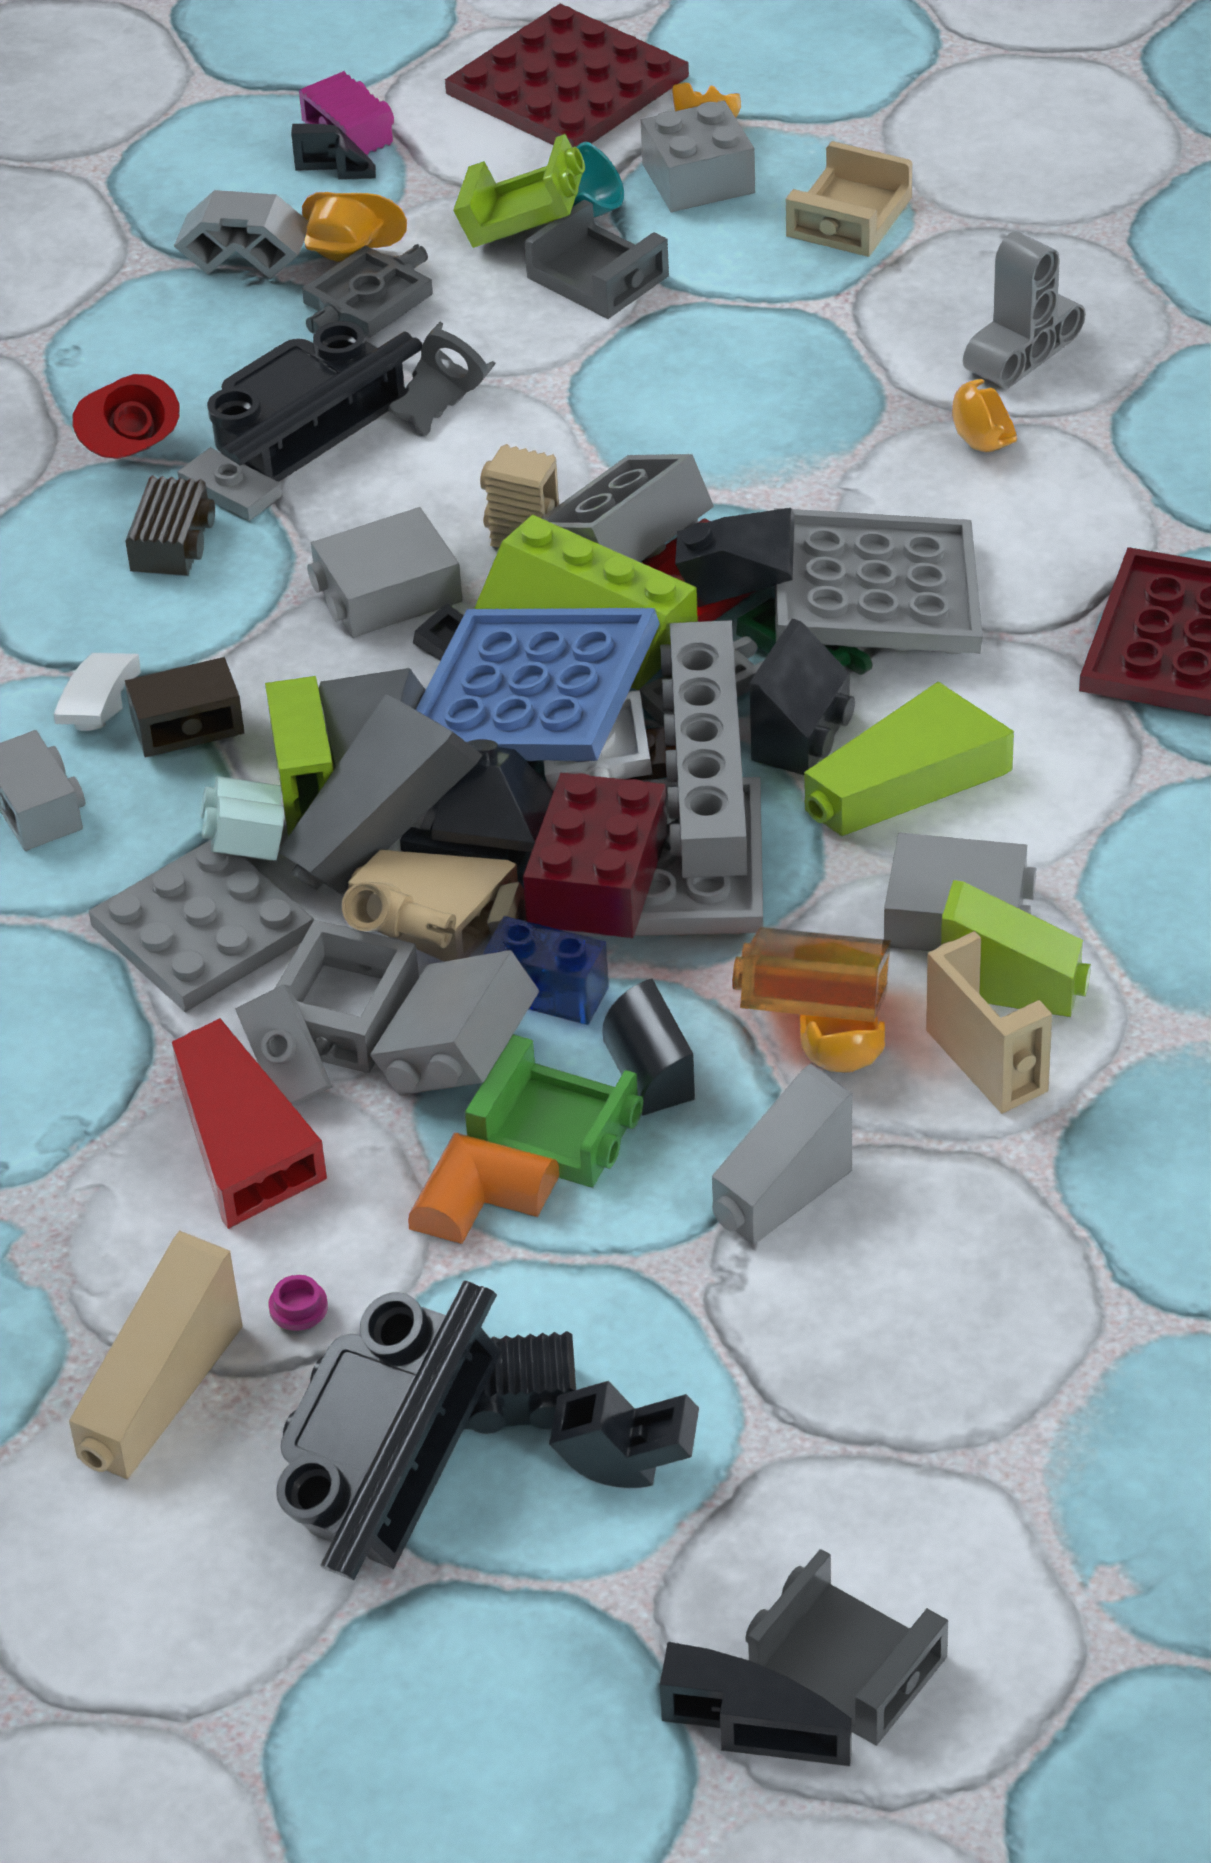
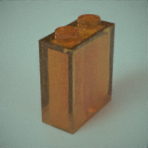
(813, 974)

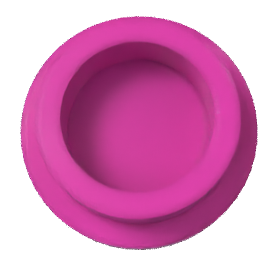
(297, 1303)

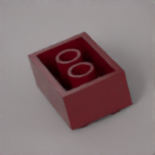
(596, 855)

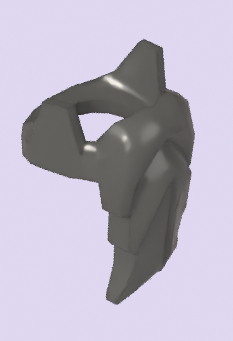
(439, 380)

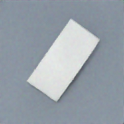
(95, 690)

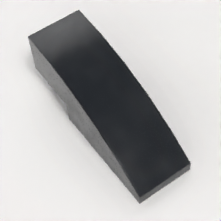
(752, 1706)

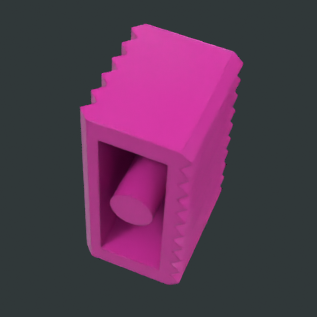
(350, 108)

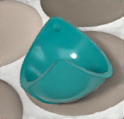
(599, 182)

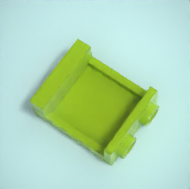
(522, 202)

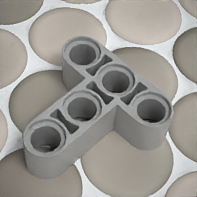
(1028, 314)

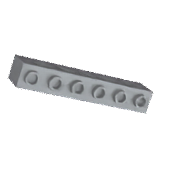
(706, 751)

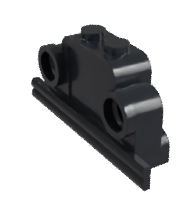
(307, 397)
(384, 1424)

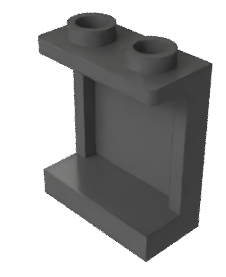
(594, 264)

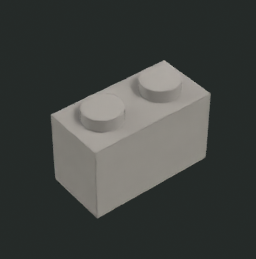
(36, 793)

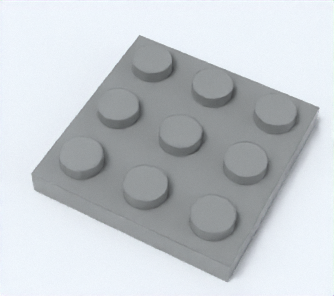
(201, 924)

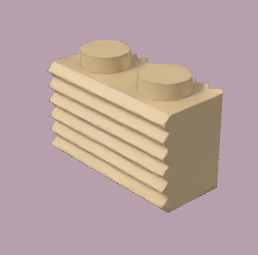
(517, 487)

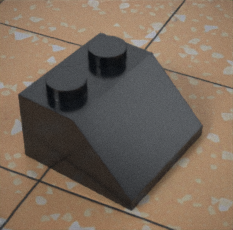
(798, 702)

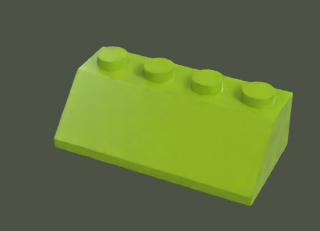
(561, 570)

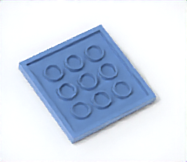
(540, 678)

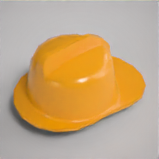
(348, 221)

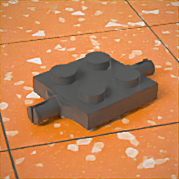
(368, 289)

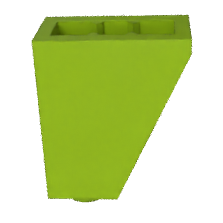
(1020, 953)

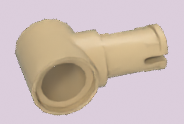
(398, 914)

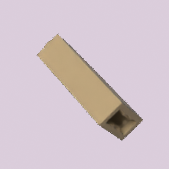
(159, 1356)

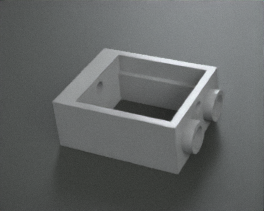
(349, 1036)

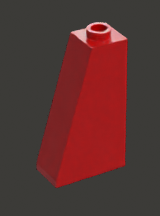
(244, 1125)

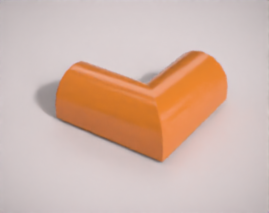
(476, 1174)

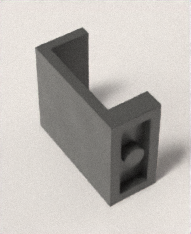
(847, 1648)

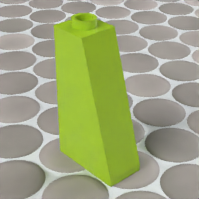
(299, 743)
(907, 761)

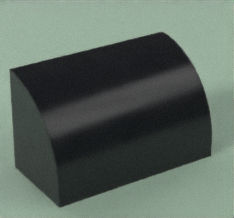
(650, 1043)

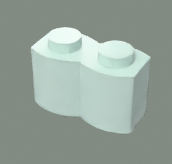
(243, 818)

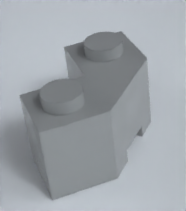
(252, 224)

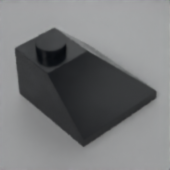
(737, 554)
(494, 803)

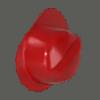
(126, 416)

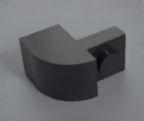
(618, 1443)

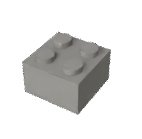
(698, 156)

